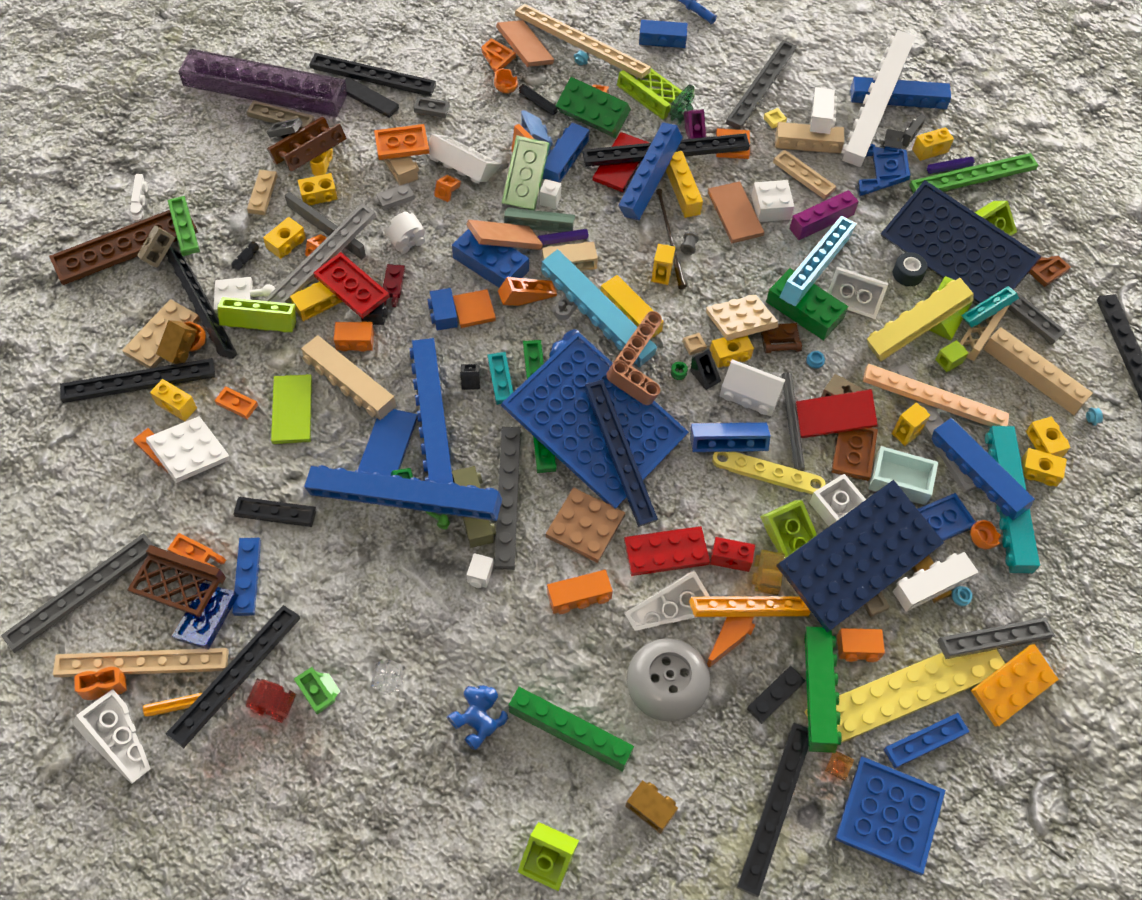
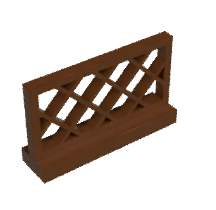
(179, 564)

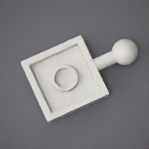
(238, 288)

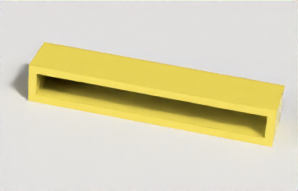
(920, 319)

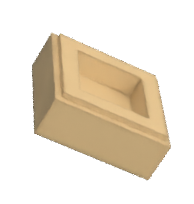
(694, 343)

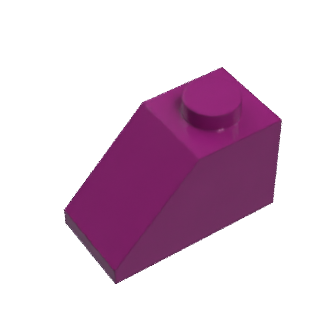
(695, 123)

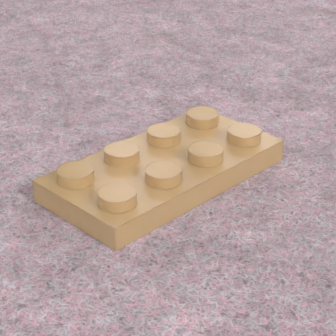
(146, 342)

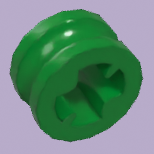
(679, 365)

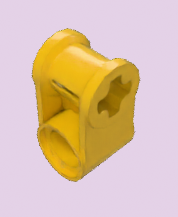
(320, 164)

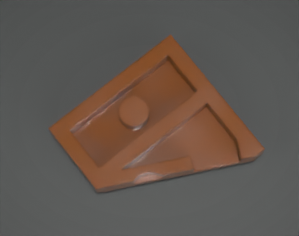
(1049, 269)

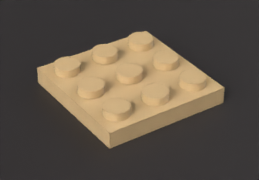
(741, 317)

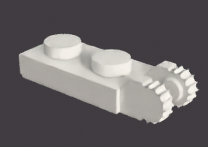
(138, 197)

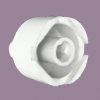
(405, 232)

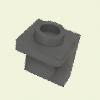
(893, 138)

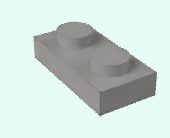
(395, 196)

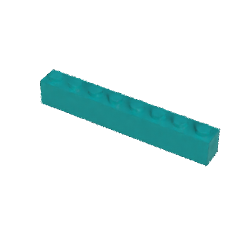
(1018, 533)

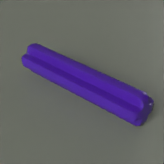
(950, 165)
(563, 236)

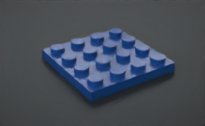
(890, 815)

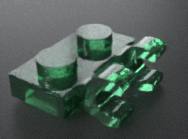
(681, 102)

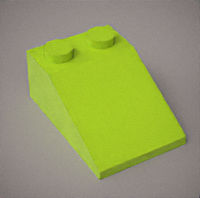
(789, 527)

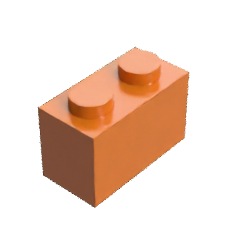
(354, 336)
(860, 644)

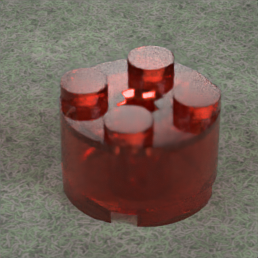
(270, 699)

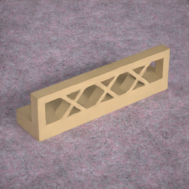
(984, 336)

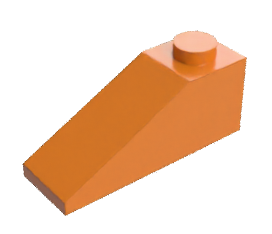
(524, 291)
(730, 636)

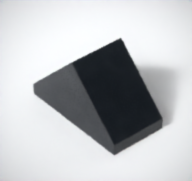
(705, 369)
(470, 376)

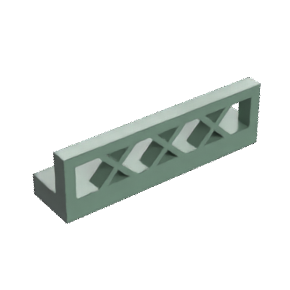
(540, 220)

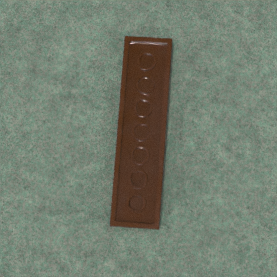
(108, 249)

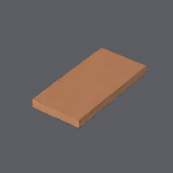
(525, 43)
(735, 212)
(504, 234)

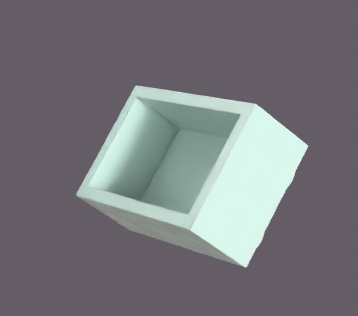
(910, 472)

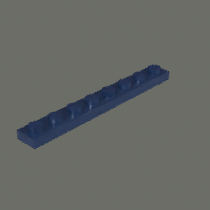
(620, 453)

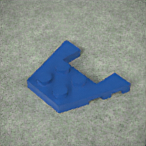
(890, 169)

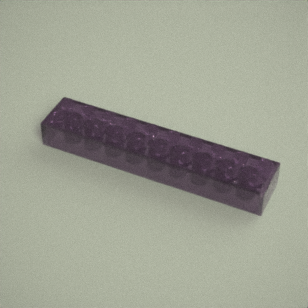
(263, 82)

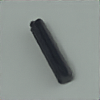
(538, 99)

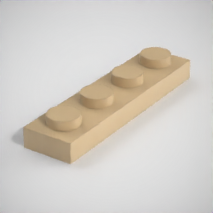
(804, 174)

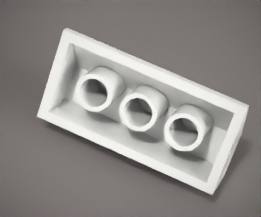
(461, 158)

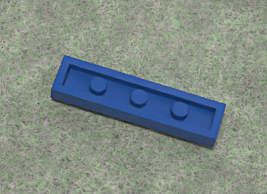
(247, 576)
(926, 740)

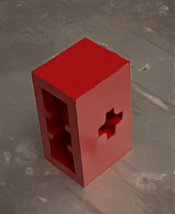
(732, 554)

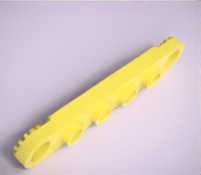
(768, 471)

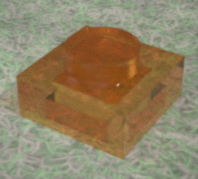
(839, 765)

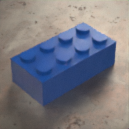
(490, 261)

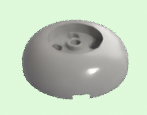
(654, 697)

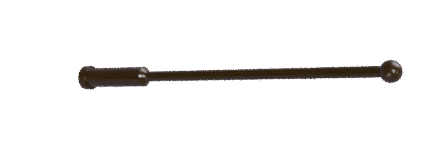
(677, 266)

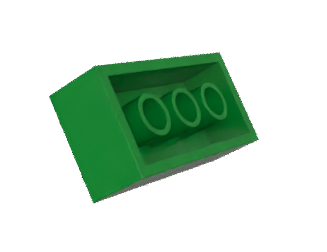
(593, 107)
(816, 311)

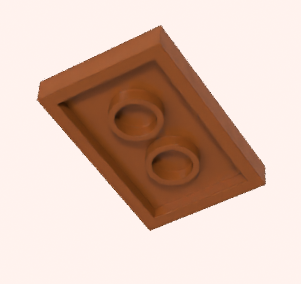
(855, 453)

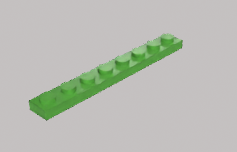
(979, 173)

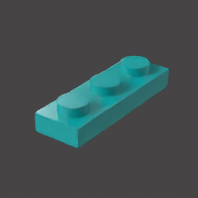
(990, 306)
(500, 376)

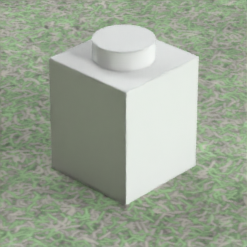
(550, 194)
(480, 571)

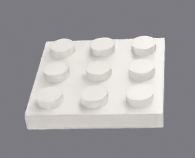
(187, 449)

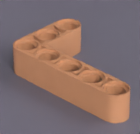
(621, 371)

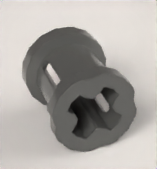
(690, 240)

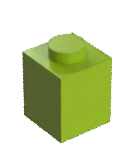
(951, 356)

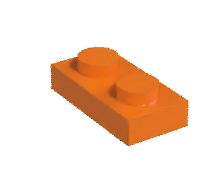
(236, 402)

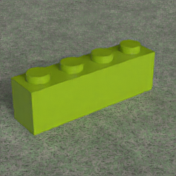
(256, 314)

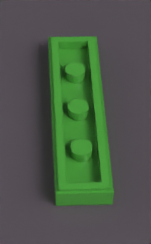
(183, 226)

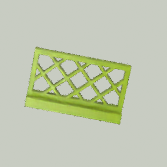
(648, 96)

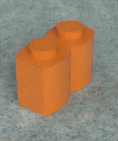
(94, 685)

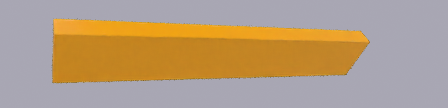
(748, 606)

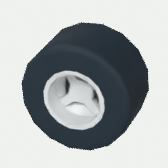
(909, 269)

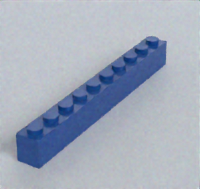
(431, 411)
(404, 492)

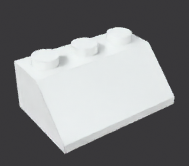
(858, 292)
(751, 388)

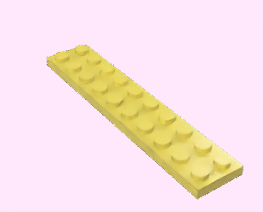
(911, 690)

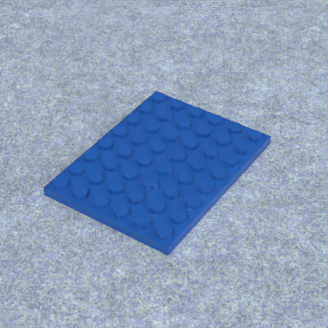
(561, 418)

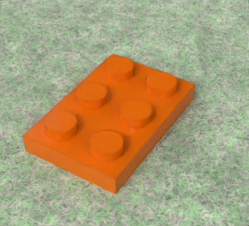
(401, 142)

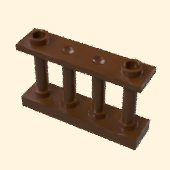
(306, 144)

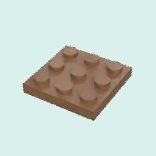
(585, 525)

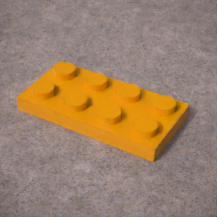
(1014, 685)

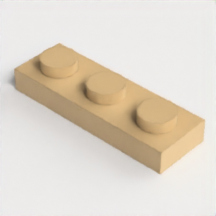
(262, 192)

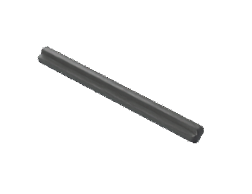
(793, 423)

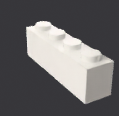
(823, 111)
(934, 581)

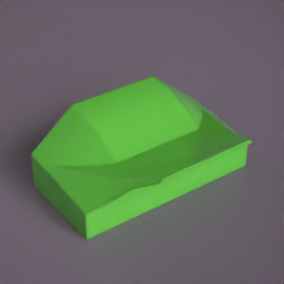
(317, 688)

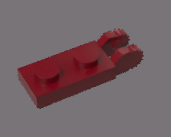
(393, 282)

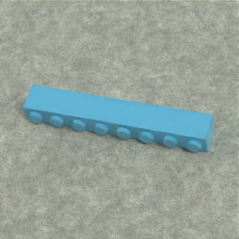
(817, 261)
(593, 303)

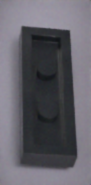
(776, 694)

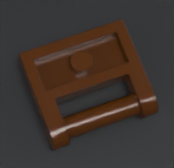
(783, 333)

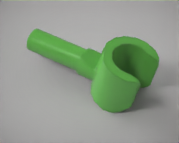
(443, 521)

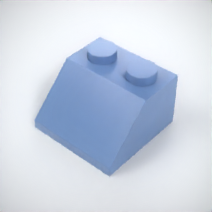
(534, 127)

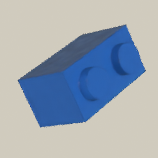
(443, 309)

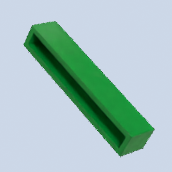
(821, 690)
(571, 729)

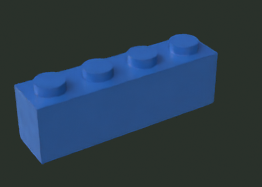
(565, 152)
(729, 437)

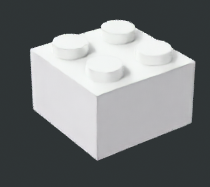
(772, 201)
(836, 499)

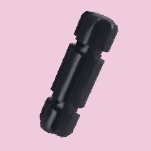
(245, 255)

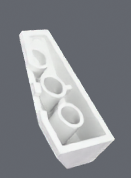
(668, 604)
(113, 735)

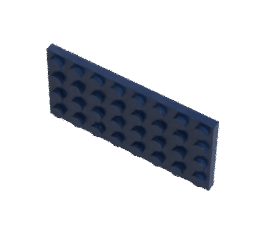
(959, 243)
(859, 555)

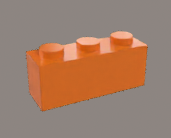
(579, 592)

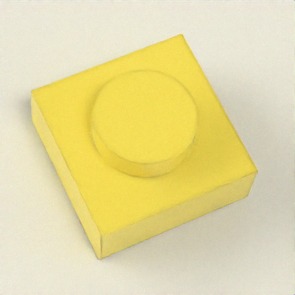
(773, 117)

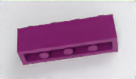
(823, 215)

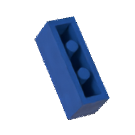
(663, 33)

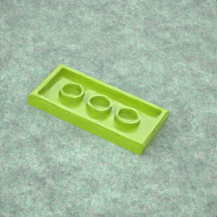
(291, 409)

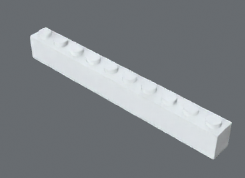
(879, 96)

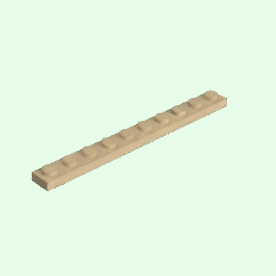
(583, 41)

